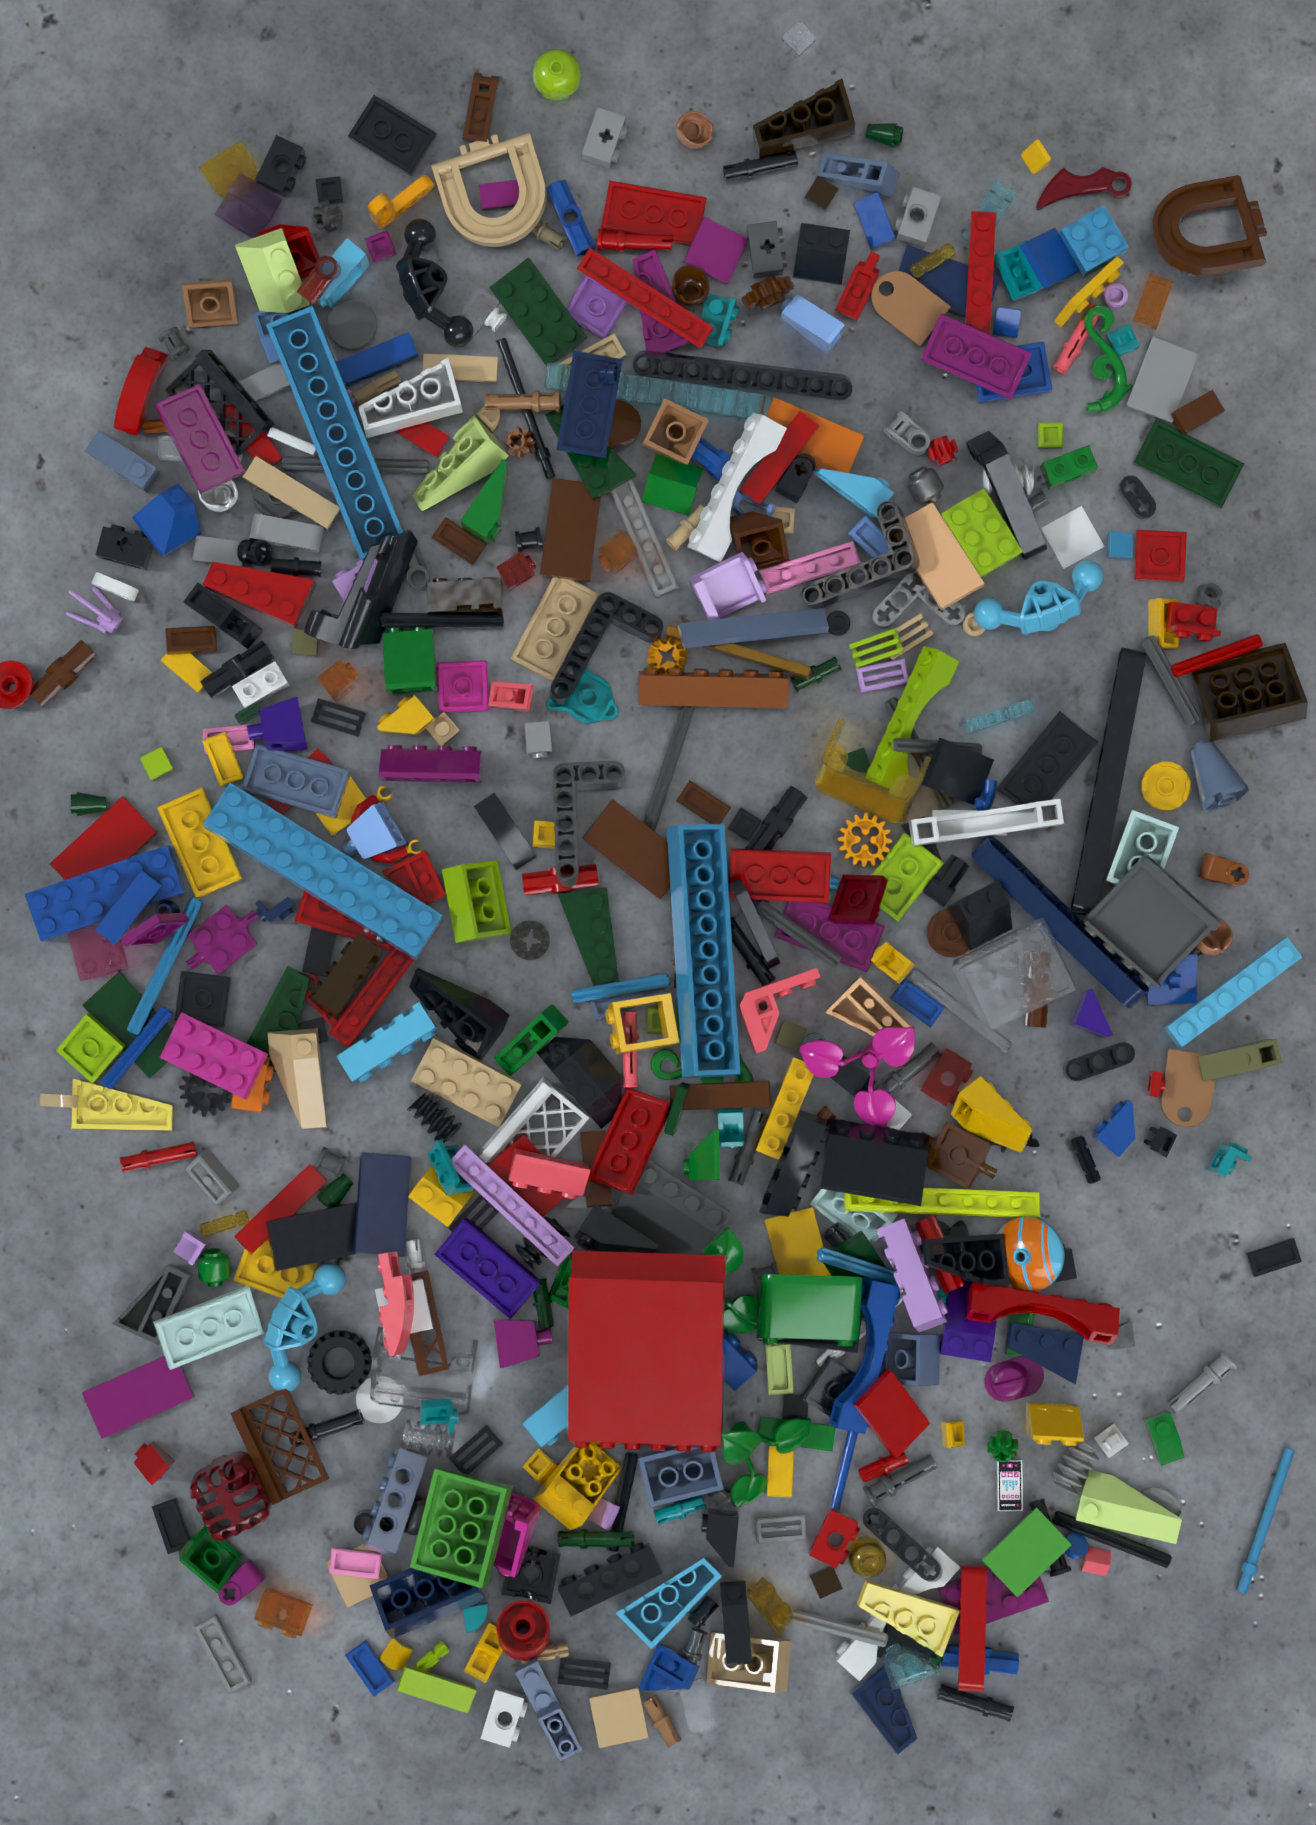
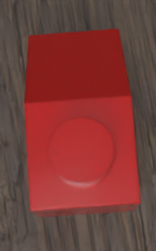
(152, 1462)

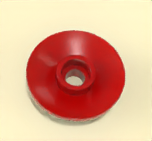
(14, 673)

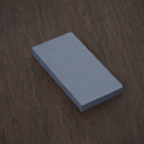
(296, 781)

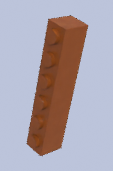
(713, 689)

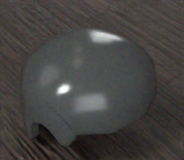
(415, 1516)

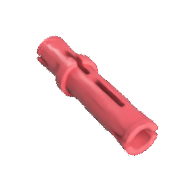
(1072, 348)
(630, 1061)

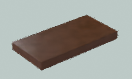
(570, 531)
(631, 847)

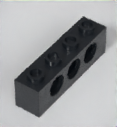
(578, 1602)

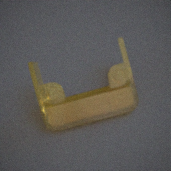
(862, 793)

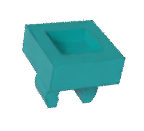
(1123, 340)

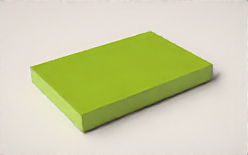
(908, 873)

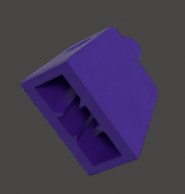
(280, 726)

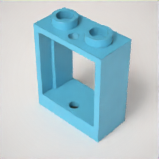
(353, 265)

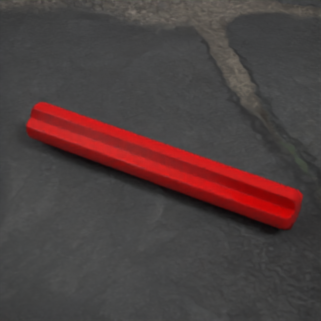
(1216, 655)

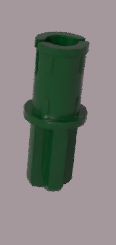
(543, 1305)

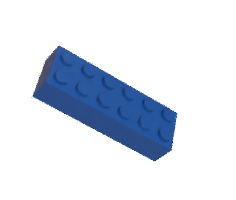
(90, 896)

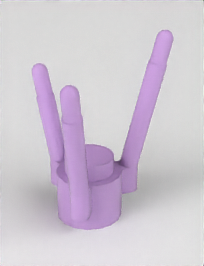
(108, 620)

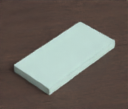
(208, 1327)

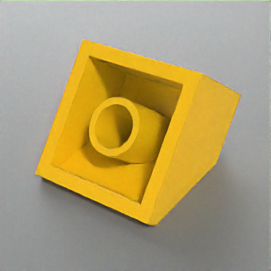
(432, 1198)

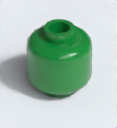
(214, 1267)

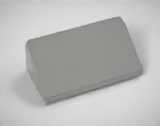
(212, 1177)

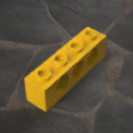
(785, 1109)

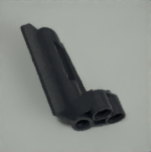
(361, 612)

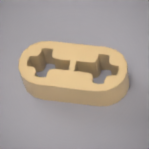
(59, 1100)

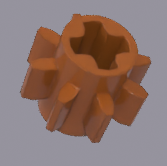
(514, 446)

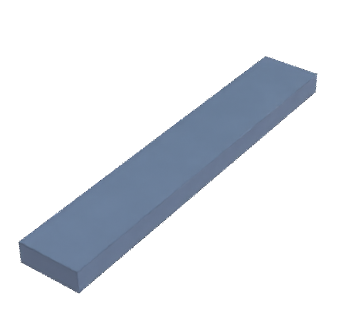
(753, 627)

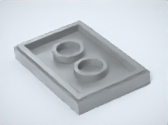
(1161, 379)

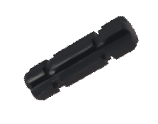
(1085, 1159)

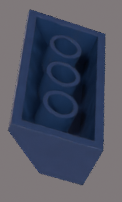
(419, 1598)

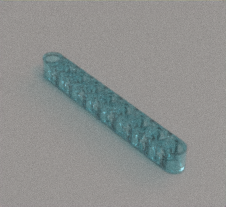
(688, 395)

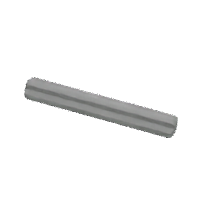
(840, 1628)

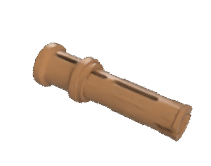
(535, 401)

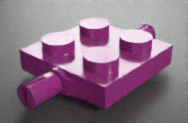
(222, 939)

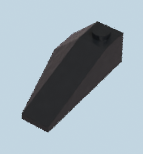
(468, 1016)
(970, 1257)

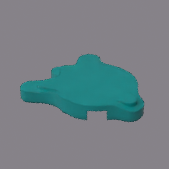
(591, 700)

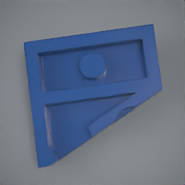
(668, 1671)

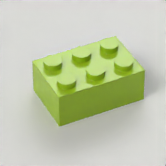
(982, 533)

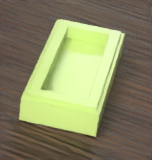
(779, 1369)

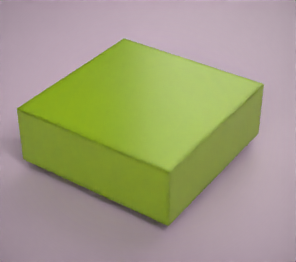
(1050, 435)
(156, 763)

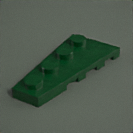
(282, 1010)

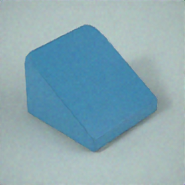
(1120, 545)

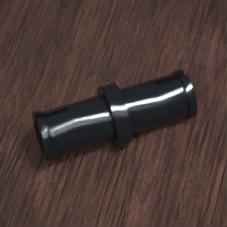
(296, 567)

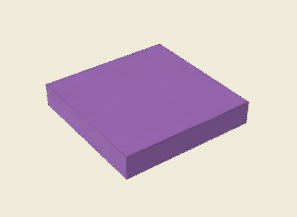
(596, 308)

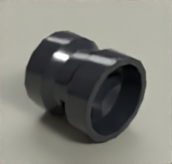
(254, 552)

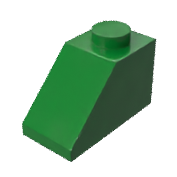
(1164, 1437)

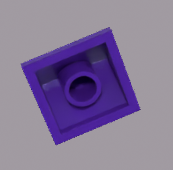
(1089, 1016)

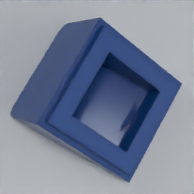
(1006, 322)

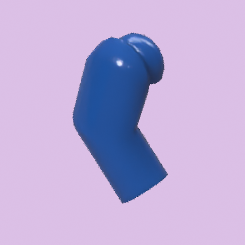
(988, 798)

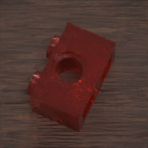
(933, 1085)

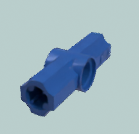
(564, 204)
(995, 1661)

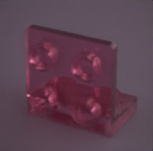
(95, 954)

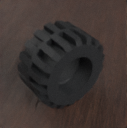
(321, 1375)

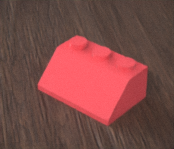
(548, 1173)

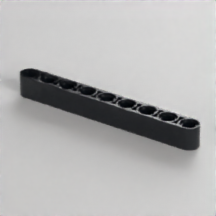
(753, 382)

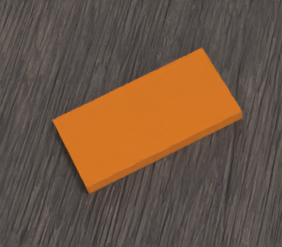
(830, 445)

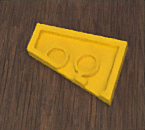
(1092, 289)

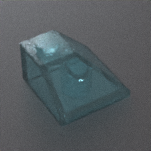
(908, 1665)

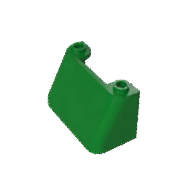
(808, 1308)

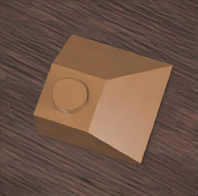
(675, 432)

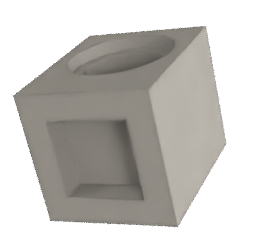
(538, 739)

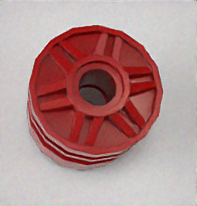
(520, 1615)

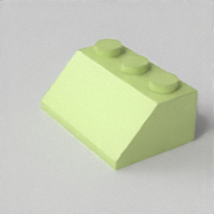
(272, 272)

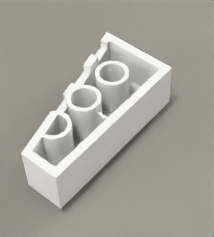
(413, 402)

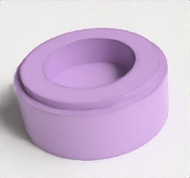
(1115, 296)

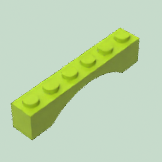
(930, 675)

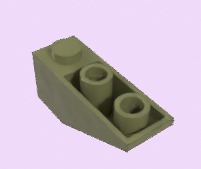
(1239, 1059)

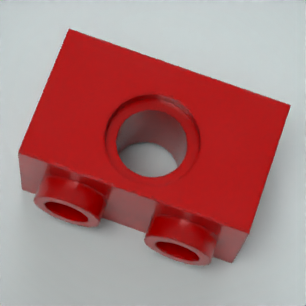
(834, 1523)

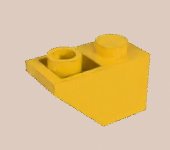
(407, 720)

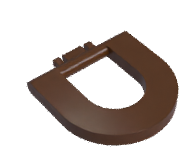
(1216, 258)

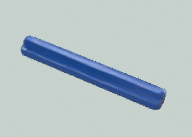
(136, 1047)

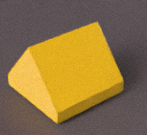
(953, 1433)
(396, 1654)

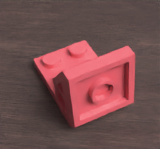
(762, 1023)

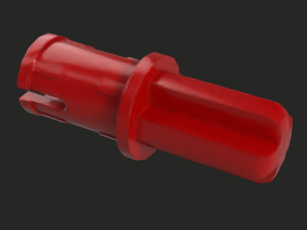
(882, 1466)

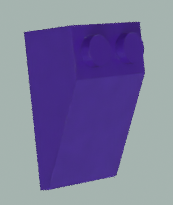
(962, 1336)

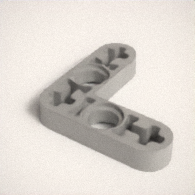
(922, 594)

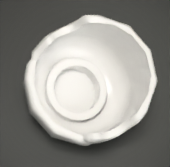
(221, 497)

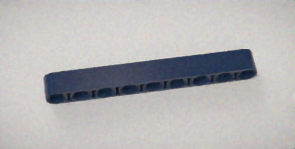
(1062, 922)

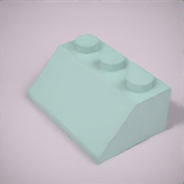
(1142, 836)
(832, 1206)

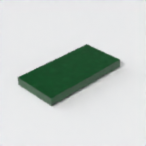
(1188, 463)
(114, 1008)

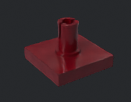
(858, 899)

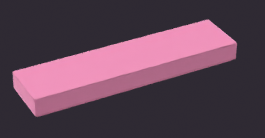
(809, 567)

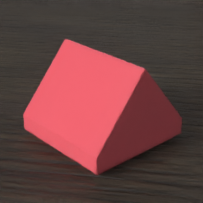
(1096, 1561)

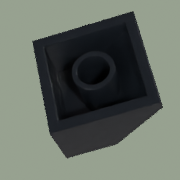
(821, 253)
(982, 915)
(721, 1532)

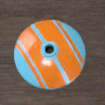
(1041, 1249)

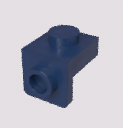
(280, 911)

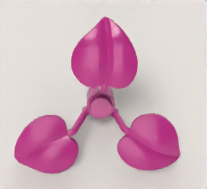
(892, 1043)

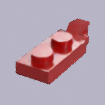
(859, 287)

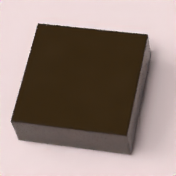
(821, 193)
(826, 1581)

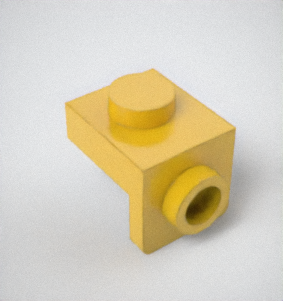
(892, 962)

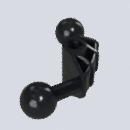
(424, 283)

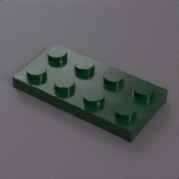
(538, 312)

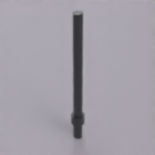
(542, 453)

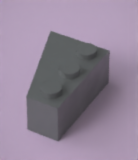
(155, 1302)

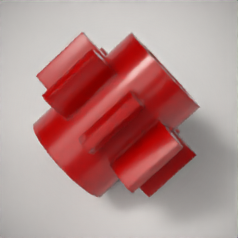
(942, 450)

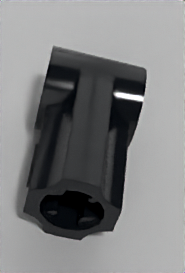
(943, 885)

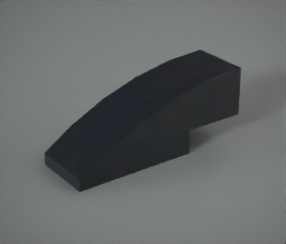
(223, 615)
(505, 831)

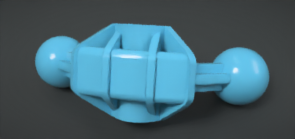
(1044, 604)
(295, 1323)

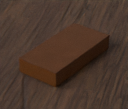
(1197, 412)
(459, 541)
(190, 640)
(703, 803)

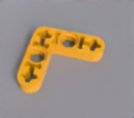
(384, 210)

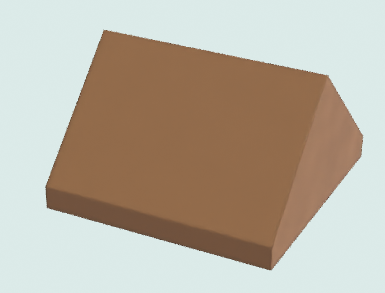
(210, 303)

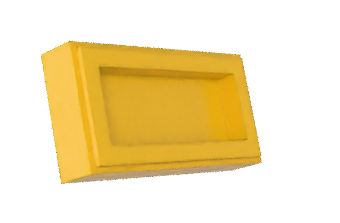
(187, 668)
(223, 758)
(779, 1473)

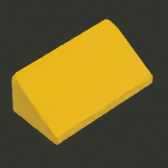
(1157, 623)

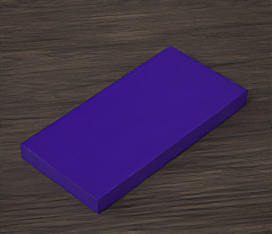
(488, 1267)

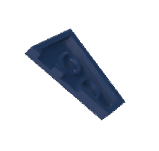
(1049, 1348)

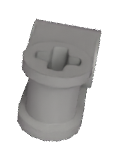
(906, 433)

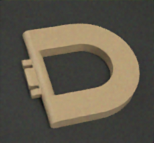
(531, 200)

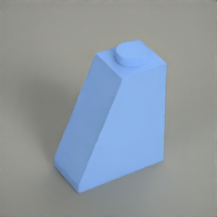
(812, 322)

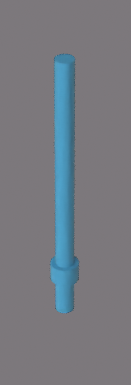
(1250, 1567)

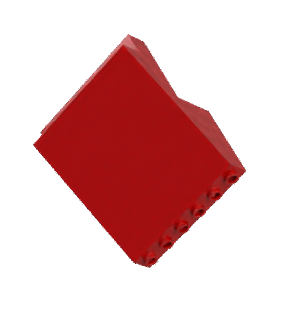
(646, 1350)

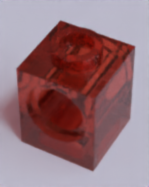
(516, 570)

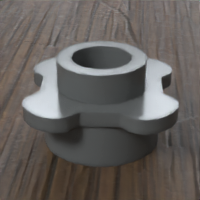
(1209, 590)

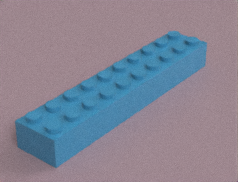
(334, 427)
(323, 871)
(703, 950)

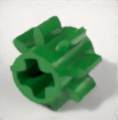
(1002, 1446)

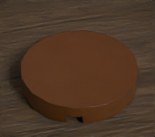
(625, 424)
(945, 936)

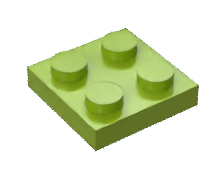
(90, 1048)

